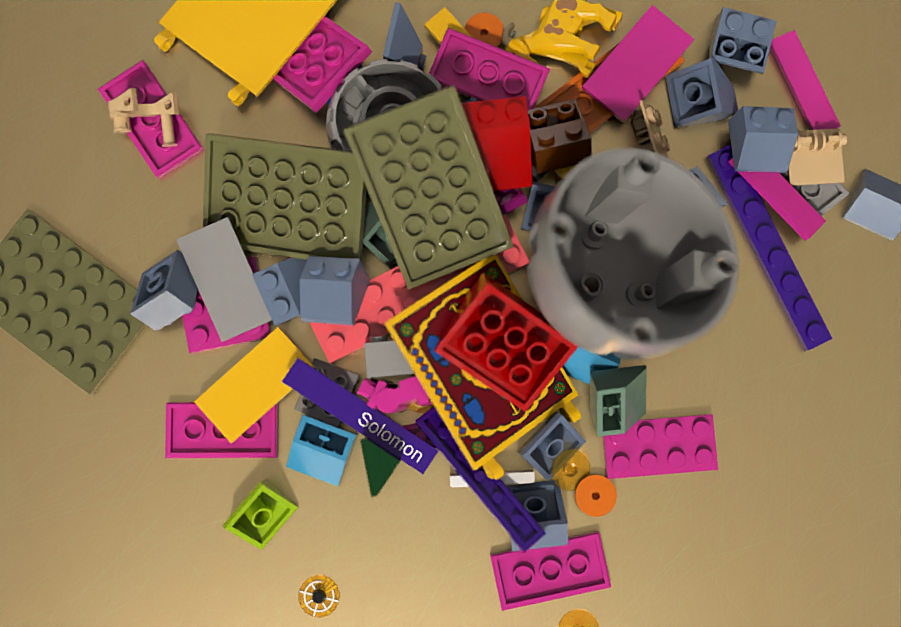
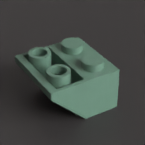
(617, 399)

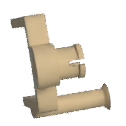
(122, 111)

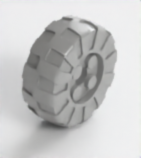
(372, 92)

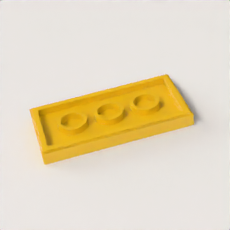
(251, 386)

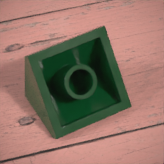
(378, 465)

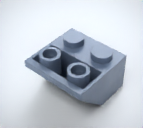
(741, 40)

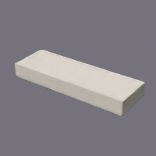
(509, 477)

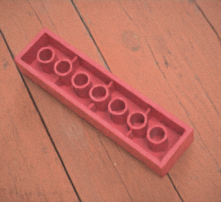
(389, 296)

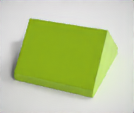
(260, 515)

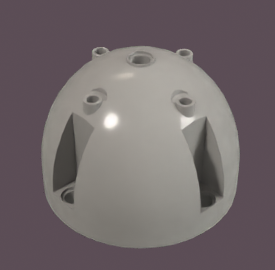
(645, 247)

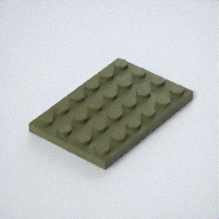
(429, 186)
(285, 196)
(64, 302)

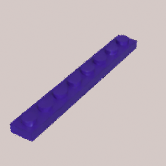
(770, 252)

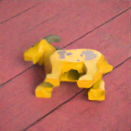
(560, 33)

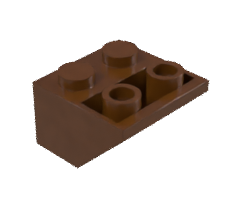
(558, 136)

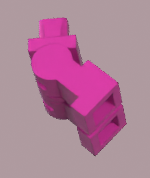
(389, 399)

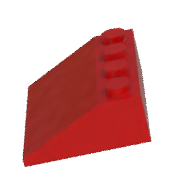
(502, 140)
(504, 343)

